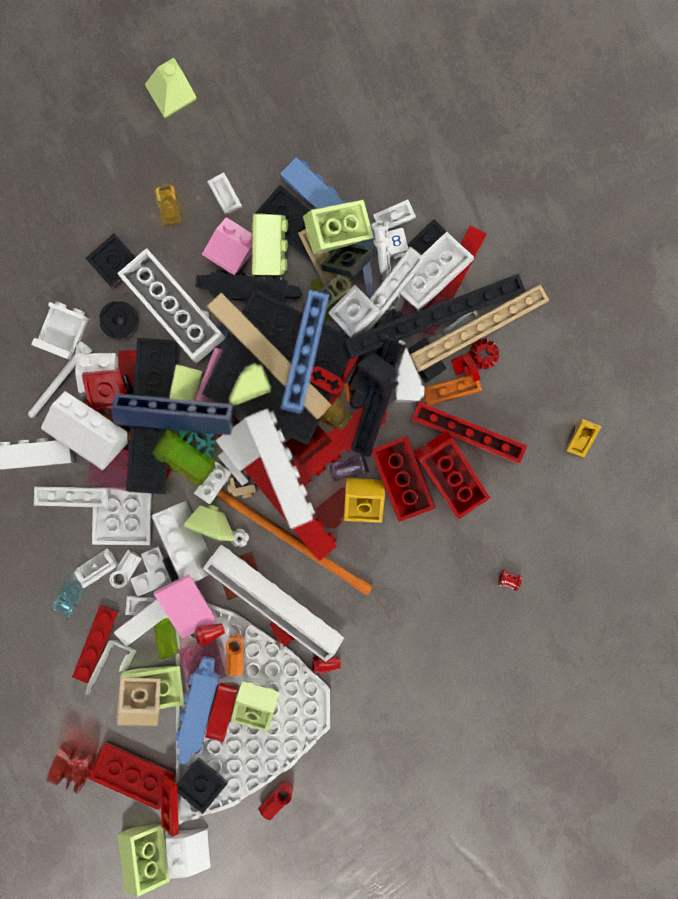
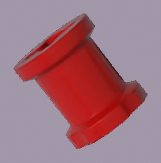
(509, 580)

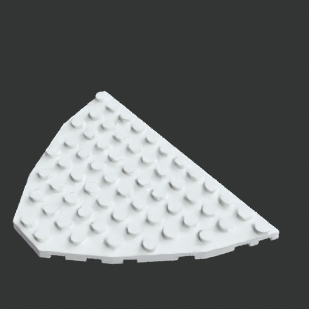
(250, 755)

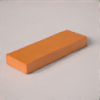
(450, 390)

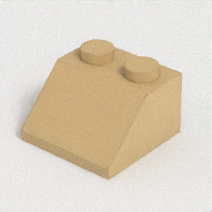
(139, 702)

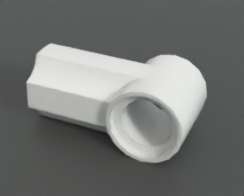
(126, 568)

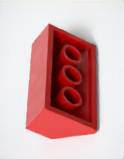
(403, 478)

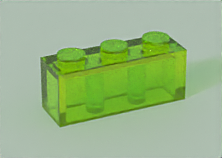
(183, 458)

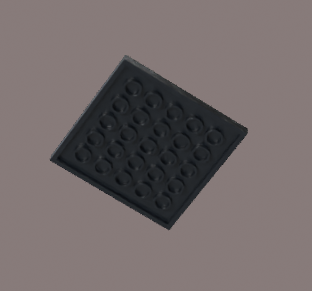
(280, 327)

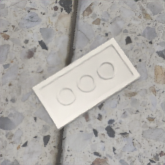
(442, 264)

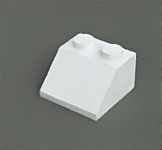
(92, 363)
(188, 853)

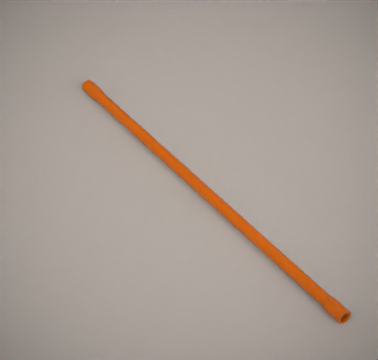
(356, 582)

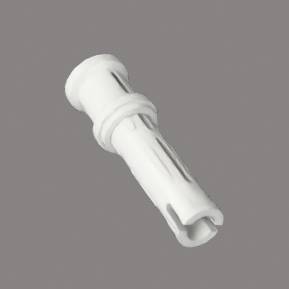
(382, 243)

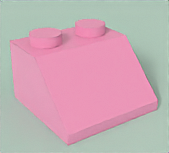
(229, 246)

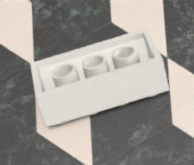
(84, 430)
(183, 545)

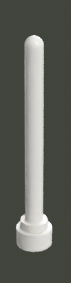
(81, 348)

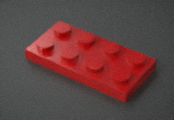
(130, 775)

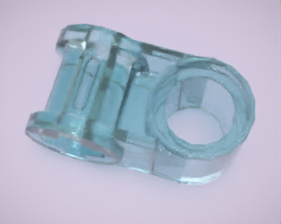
(67, 602)

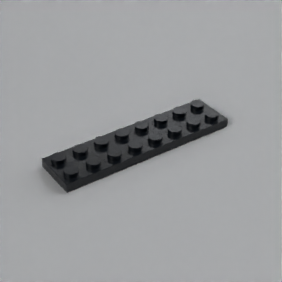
(152, 379)

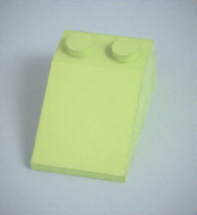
(337, 226)
(170, 685)

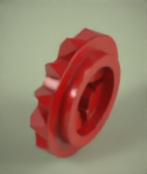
(491, 348)

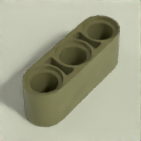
(333, 288)

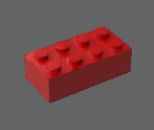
(452, 475)

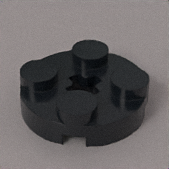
(119, 309)

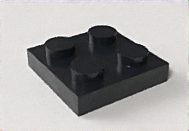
(110, 259)
(348, 260)
(200, 785)

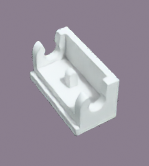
(96, 568)

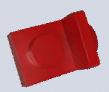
(467, 365)

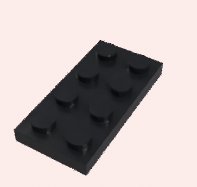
(285, 204)

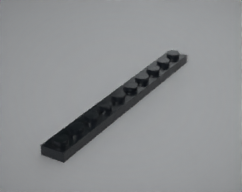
(434, 316)

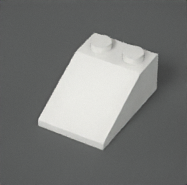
(409, 385)

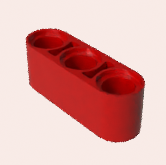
(221, 712)

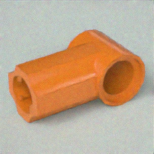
(234, 656)

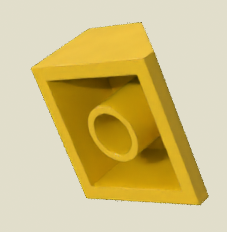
(364, 500)

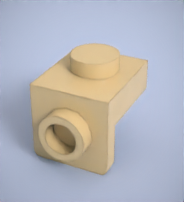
(246, 491)

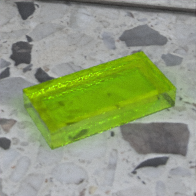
(166, 638)

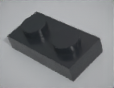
(427, 237)

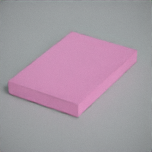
(185, 606)

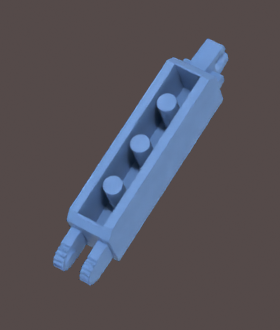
(198, 709)

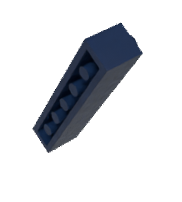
(173, 414)

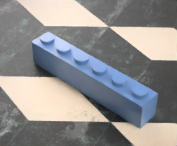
(313, 190)
(304, 352)

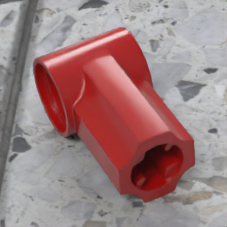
(276, 801)

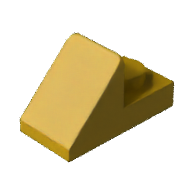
(583, 437)

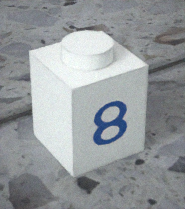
(398, 244)

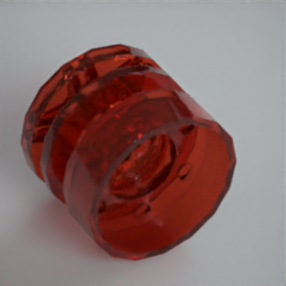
(70, 767)

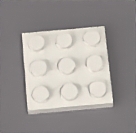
(124, 520)

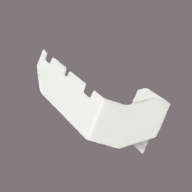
(125, 664)

